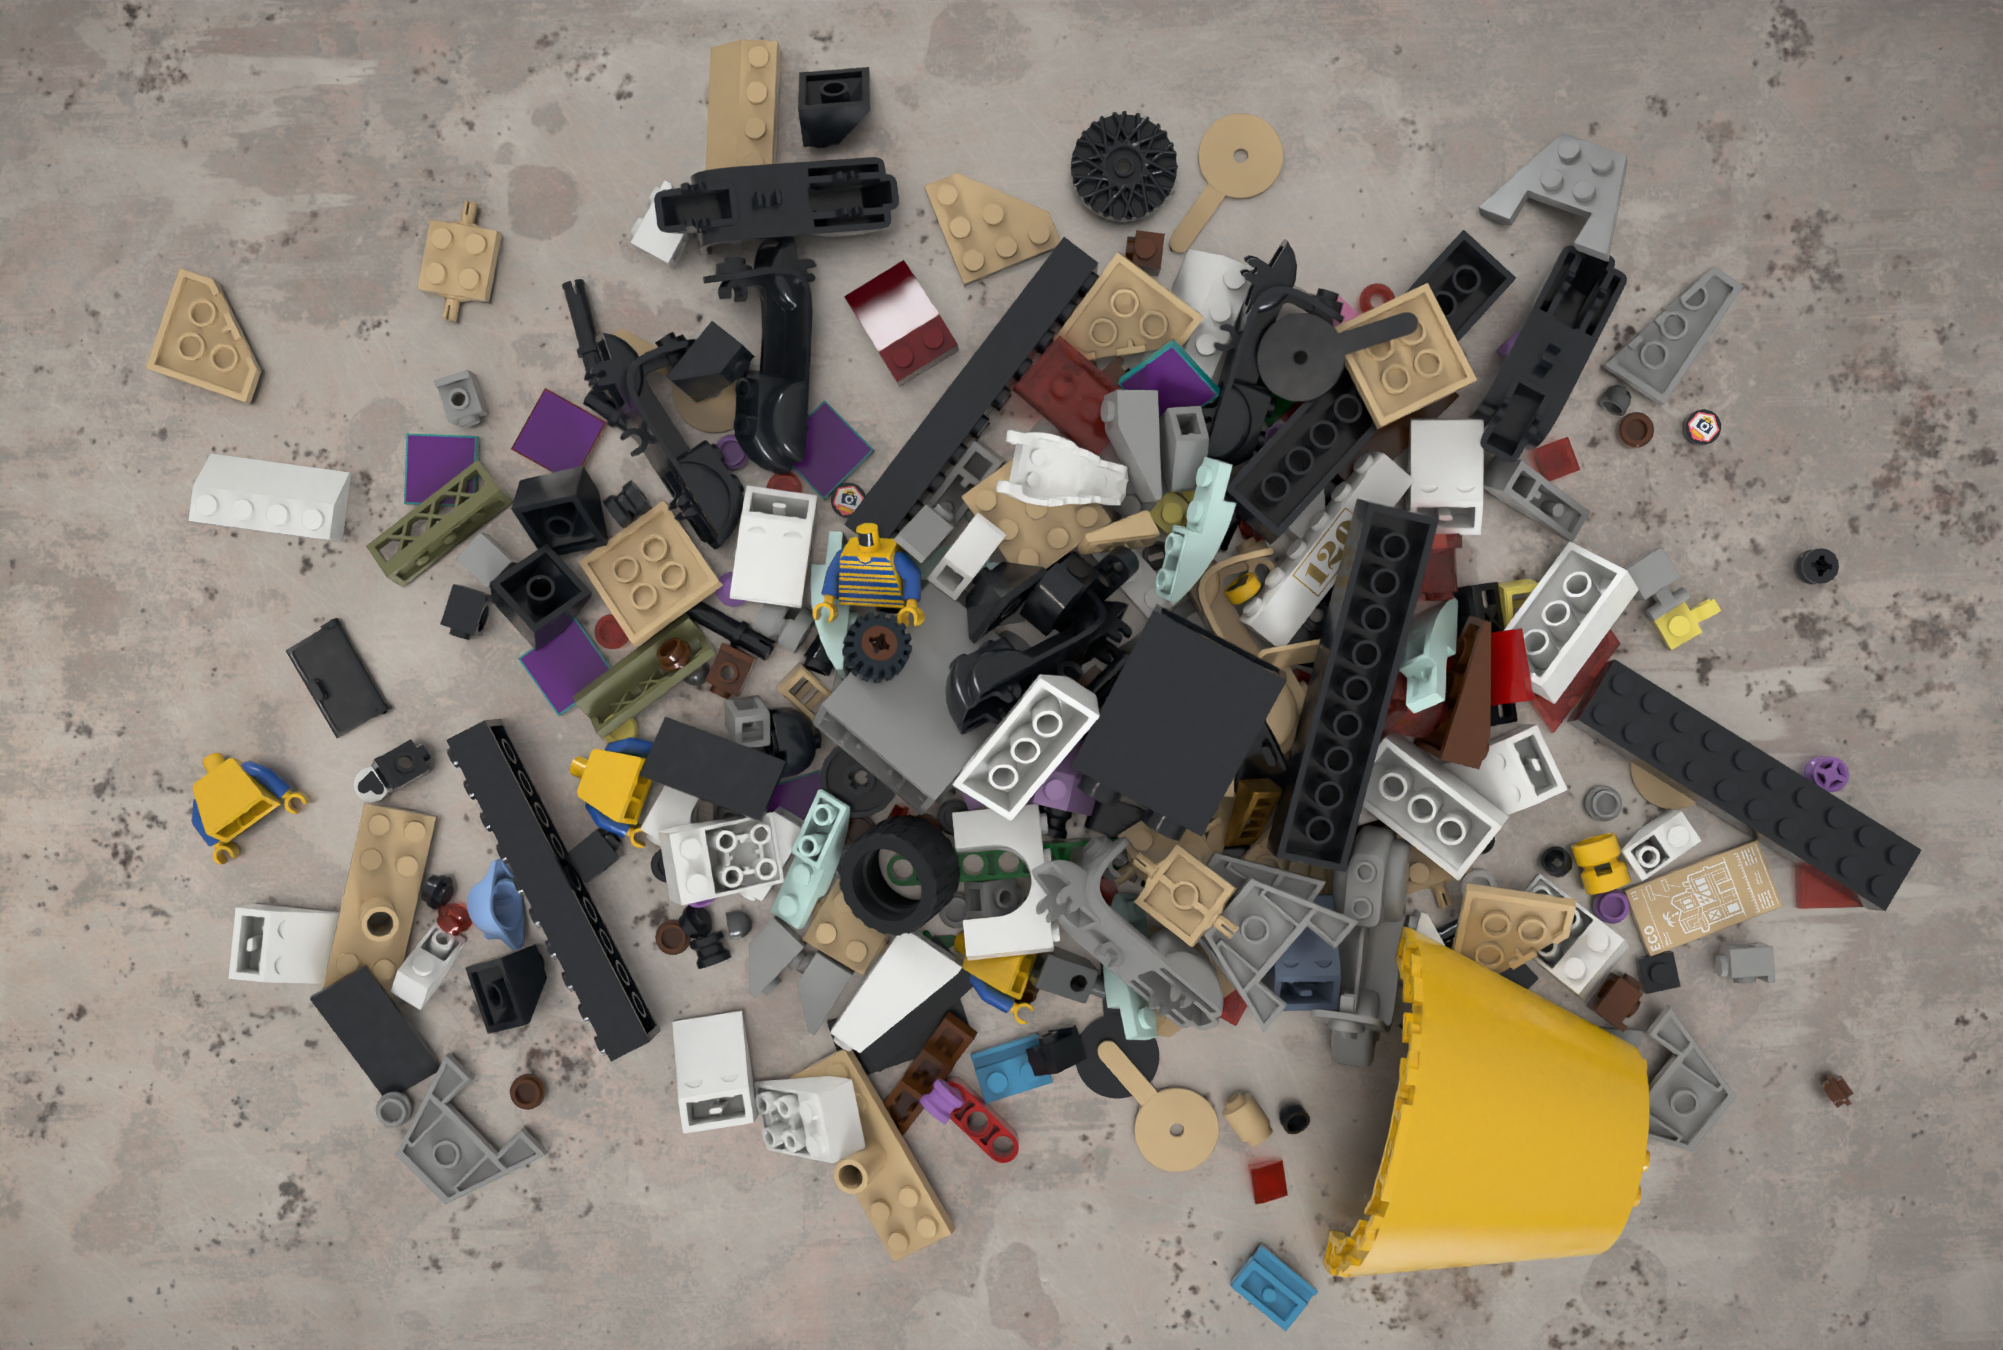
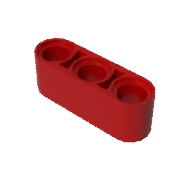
(986, 1134)

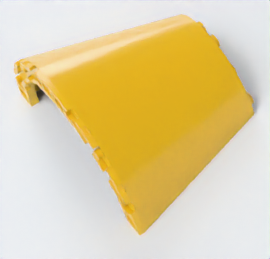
(1505, 1130)

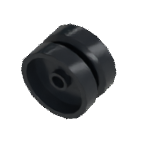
(838, 779)

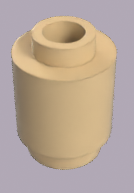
(1247, 1118)

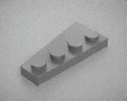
(1671, 342)

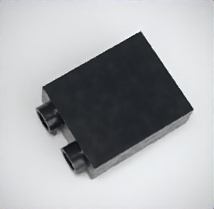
(1177, 724)

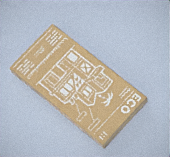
(1702, 897)

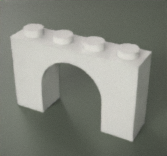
(679, 809)
(1023, 929)

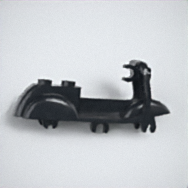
(780, 201)
(1549, 353)
(774, 401)
(1240, 410)
(693, 476)
(998, 675)

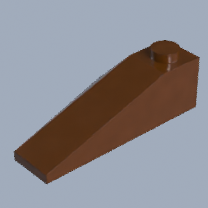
(1466, 728)

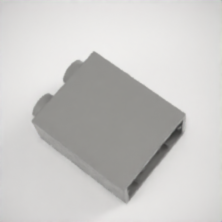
(904, 724)

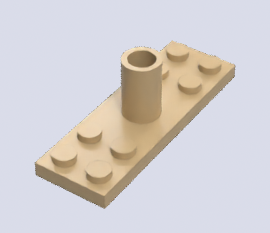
(381, 878)
(885, 1172)

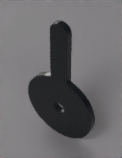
(1324, 350)
(1094, 1072)

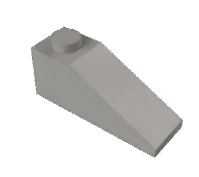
(1134, 432)
(971, 469)
(1534, 497)

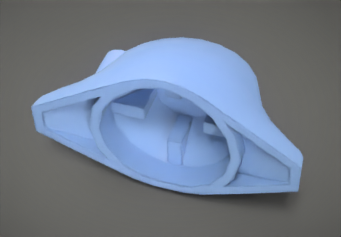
(498, 906)

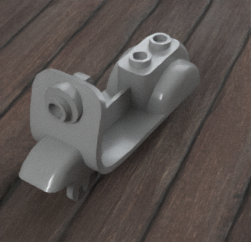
(1375, 895)
(1159, 968)

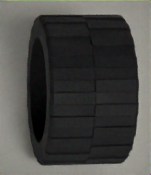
(870, 894)

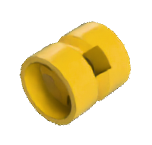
(1598, 851)

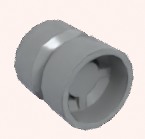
(787, 623)

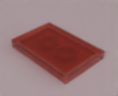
(1069, 394)

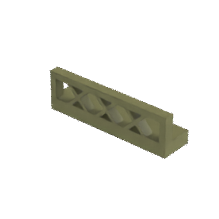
(447, 532)
(640, 673)

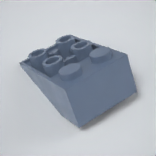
(1308, 970)

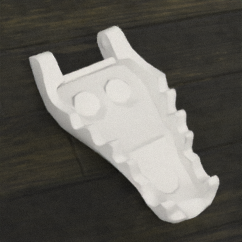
(1057, 473)

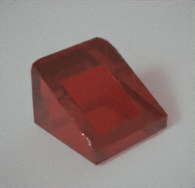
(1267, 1181)

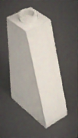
(897, 984)

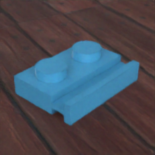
(1006, 1069)
(1273, 1287)

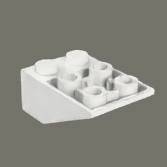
(1447, 473)
(773, 546)
(1515, 772)
(720, 858)
(281, 944)
(1587, 953)
(713, 1072)
(810, 1117)

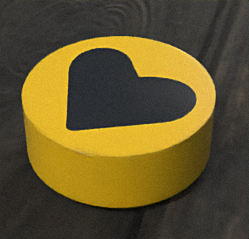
(1242, 588)

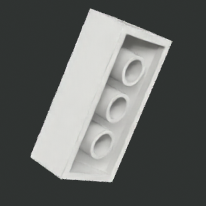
(1216, 291)
(271, 497)
(1570, 616)
(1028, 744)
(1430, 806)

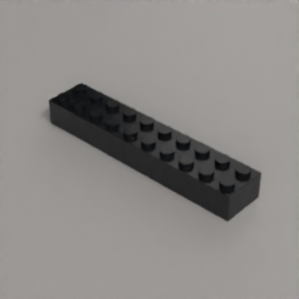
(978, 390)
(1336, 426)
(1351, 684)
(1744, 786)
(553, 888)

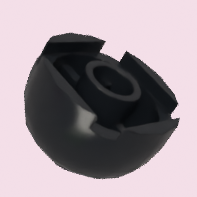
(792, 739)

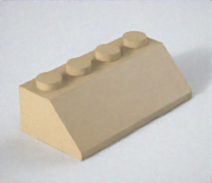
(743, 104)

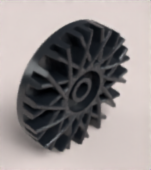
(1130, 141)

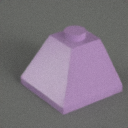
(1061, 788)

